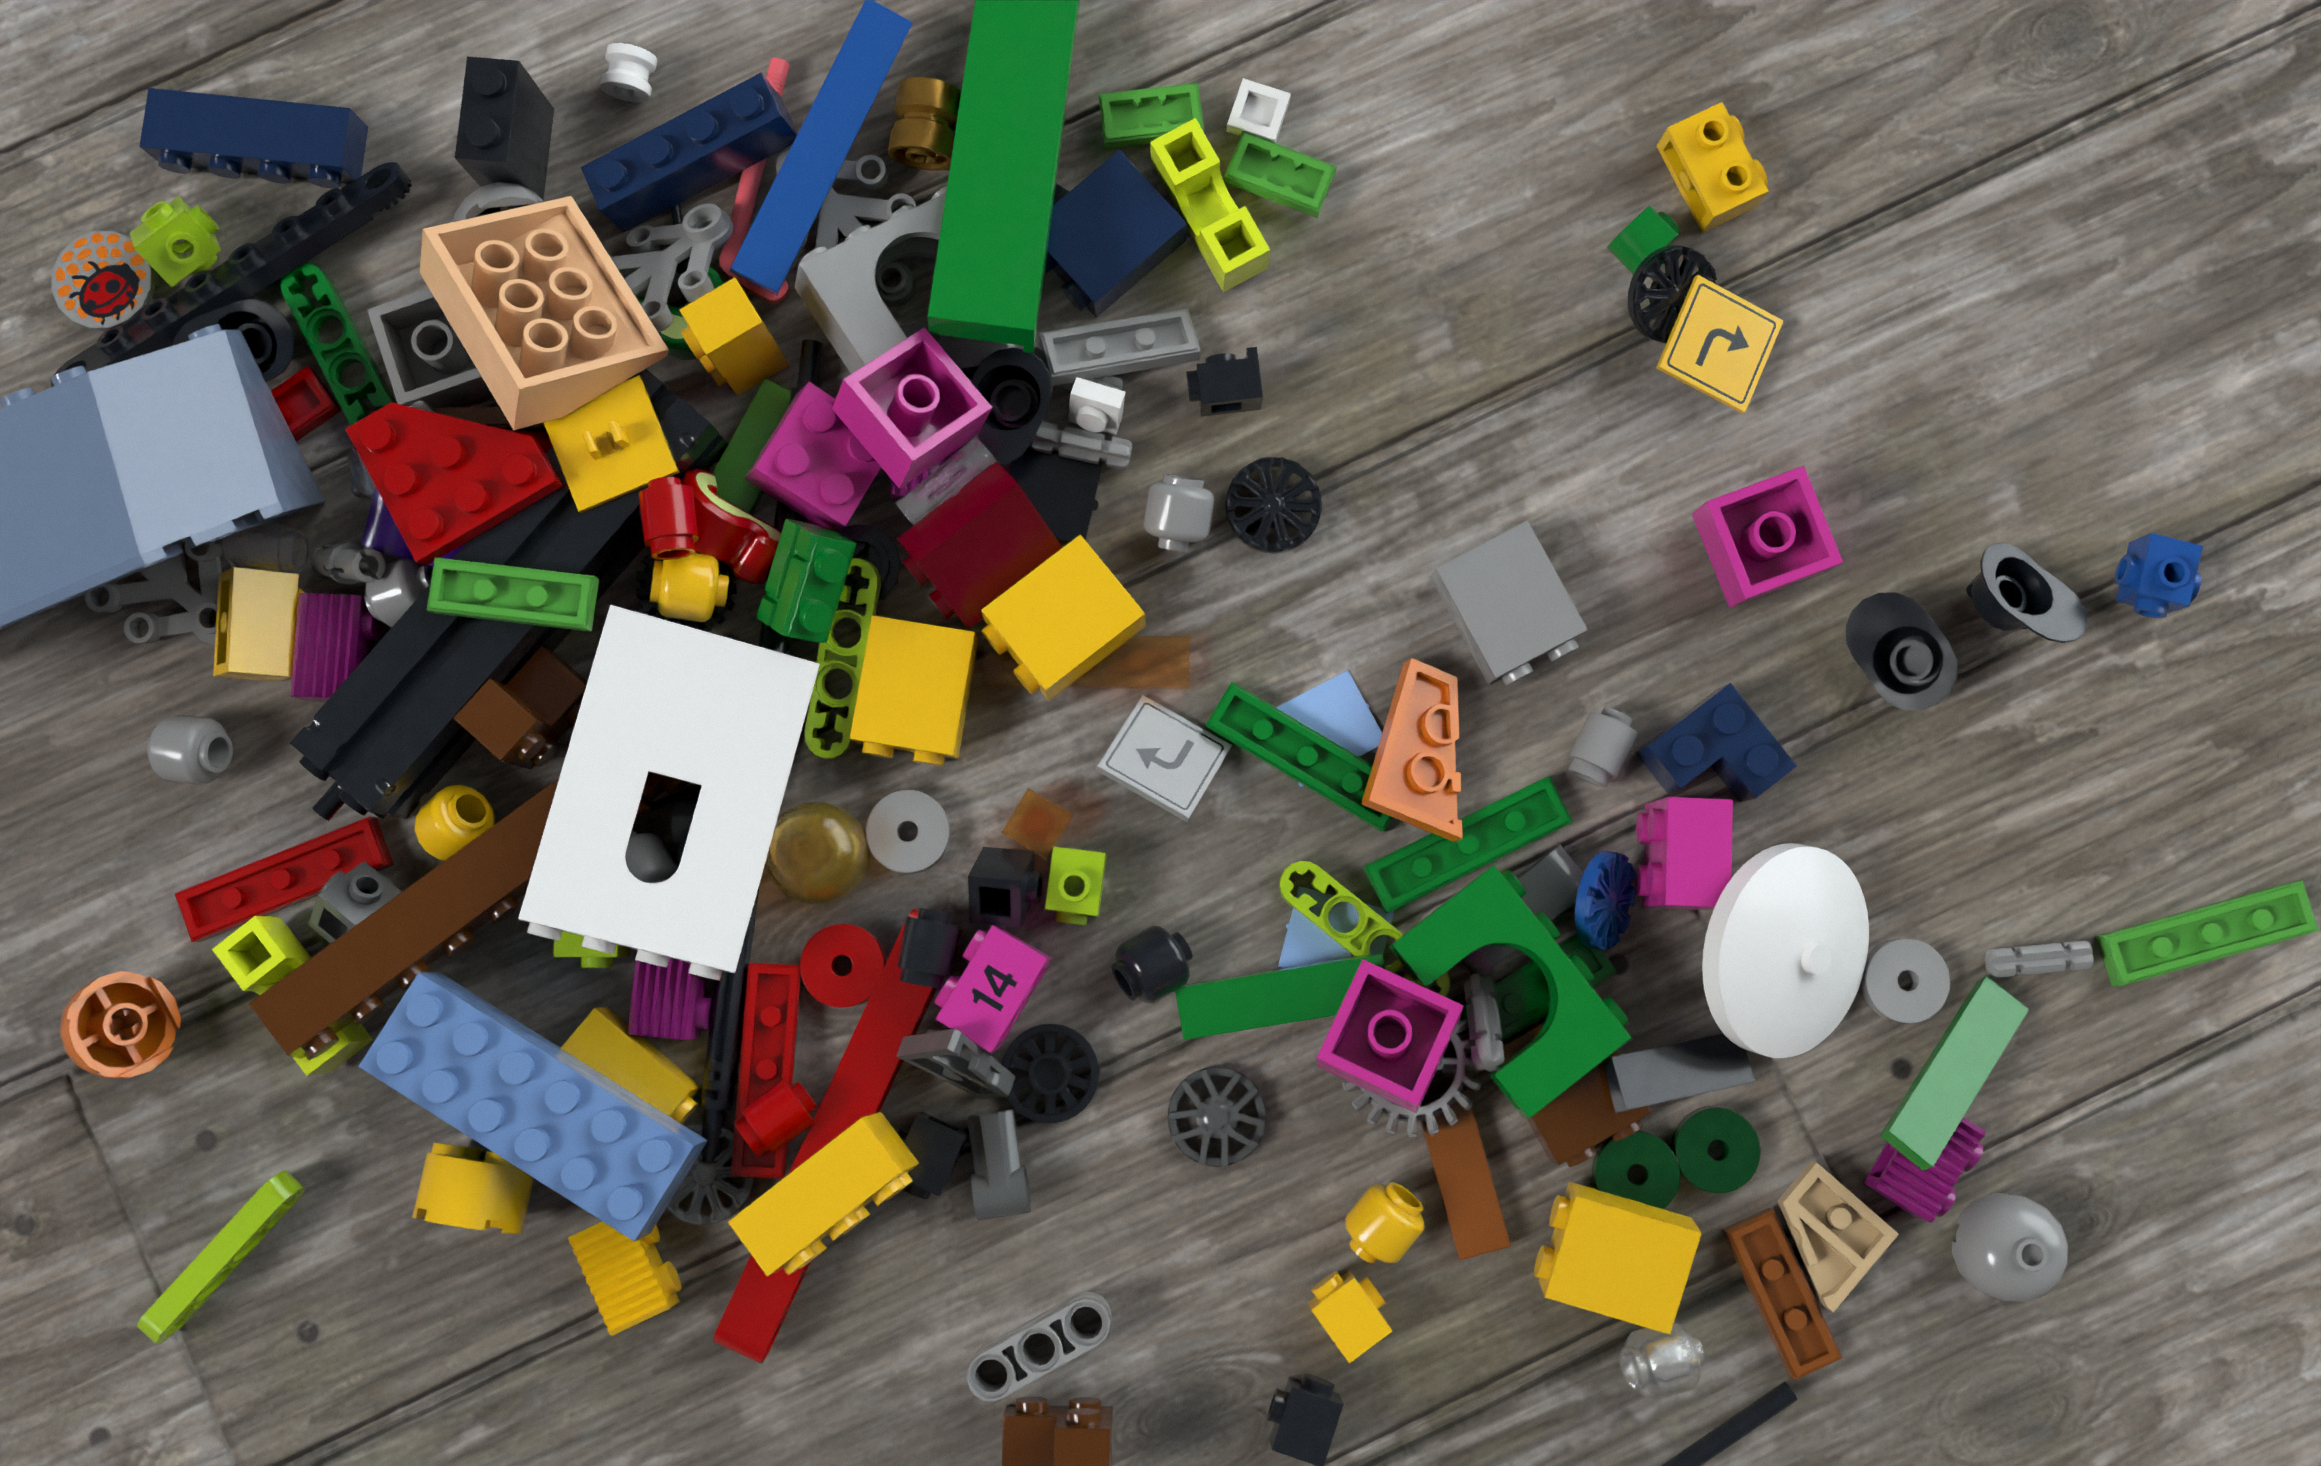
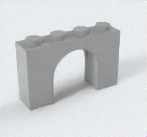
(842, 287)

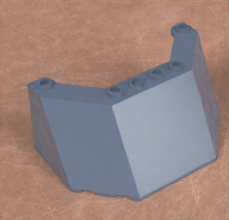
(135, 462)

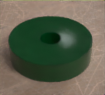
(1738, 1158)
(1659, 1164)

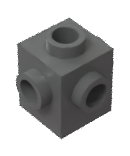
(349, 900)

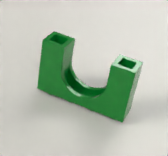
(1579, 1024)

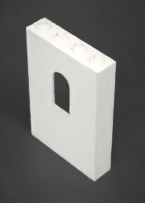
(688, 711)

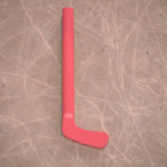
(746, 200)

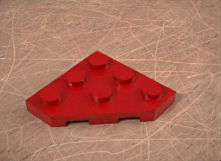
(448, 475)

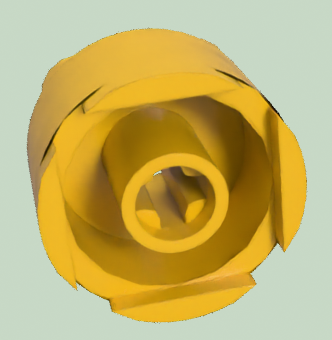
(471, 1191)

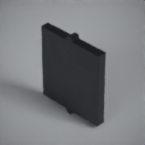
(1059, 490)

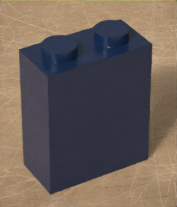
(1110, 234)

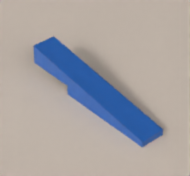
(821, 147)

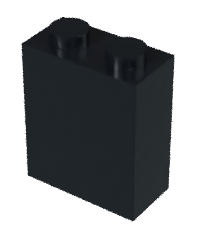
(504, 125)

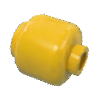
(688, 587)
(452, 820)
(1384, 1223)

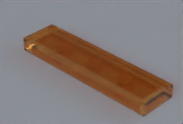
(1136, 664)

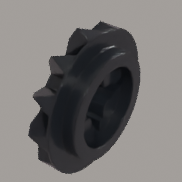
(882, 555)

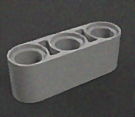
(1025, 1368)

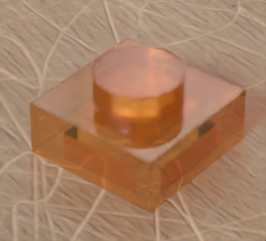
(1037, 824)

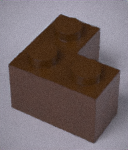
(529, 713)
(1057, 1434)

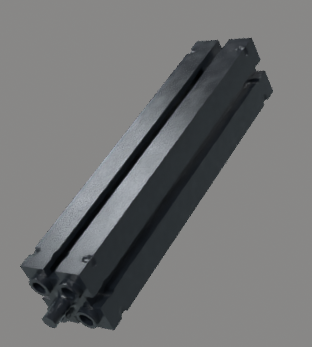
(392, 721)

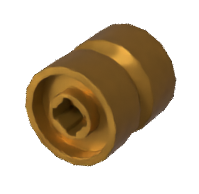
(926, 117)

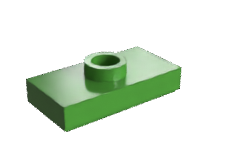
(1146, 114)
(1280, 174)

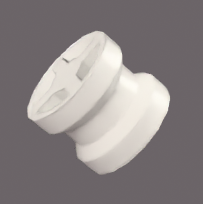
(628, 72)

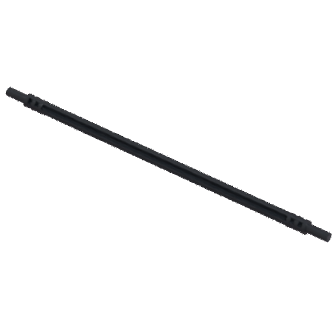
(731, 989)

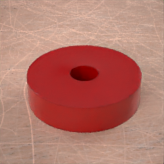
(819, 960)

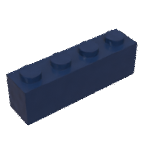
(253, 137)
(690, 153)

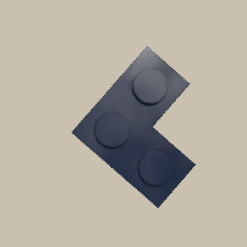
(1722, 735)

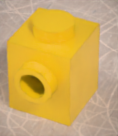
(1349, 1313)

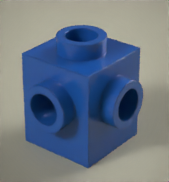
(2158, 575)

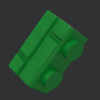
(806, 581)

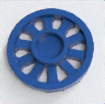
(1604, 900)

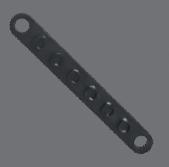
(251, 267)

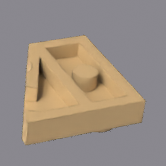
(1833, 1233)

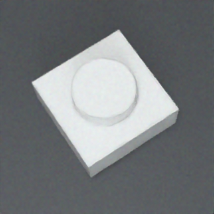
(1258, 110)
(1096, 406)

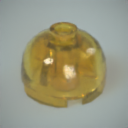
(817, 853)

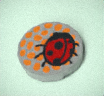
(102, 281)

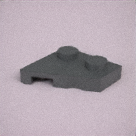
(957, 1061)

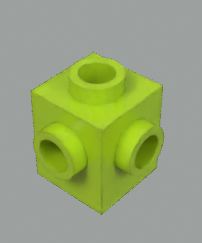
(176, 239)

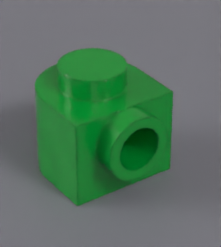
(1642, 237)

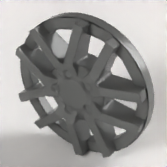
(1217, 1116)

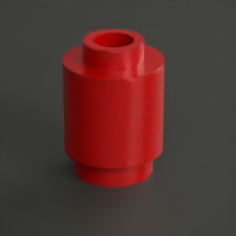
(668, 518)
(776, 1117)

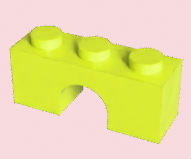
(1196, 188)
(264, 954)

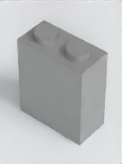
(1509, 604)

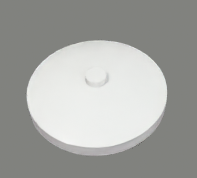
(1785, 950)

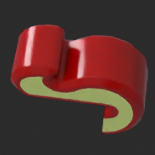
(731, 532)

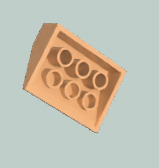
(538, 308)

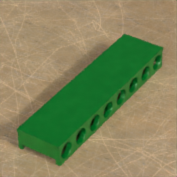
(1003, 172)

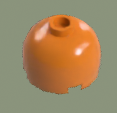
(120, 1025)

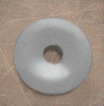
(885, 825)
(1928, 987)

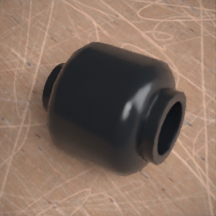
(1152, 964)

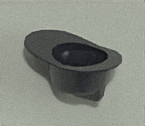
(262, 327)
(1020, 395)
(2022, 595)
(1901, 651)

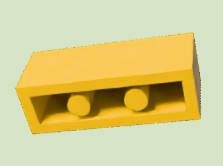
(731, 338)

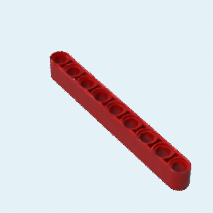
(854, 1092)

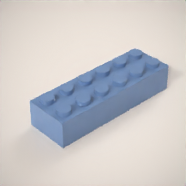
(533, 1104)

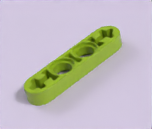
(834, 656)
(1369, 923)
(221, 1257)

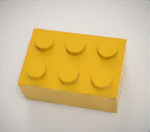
(825, 1195)

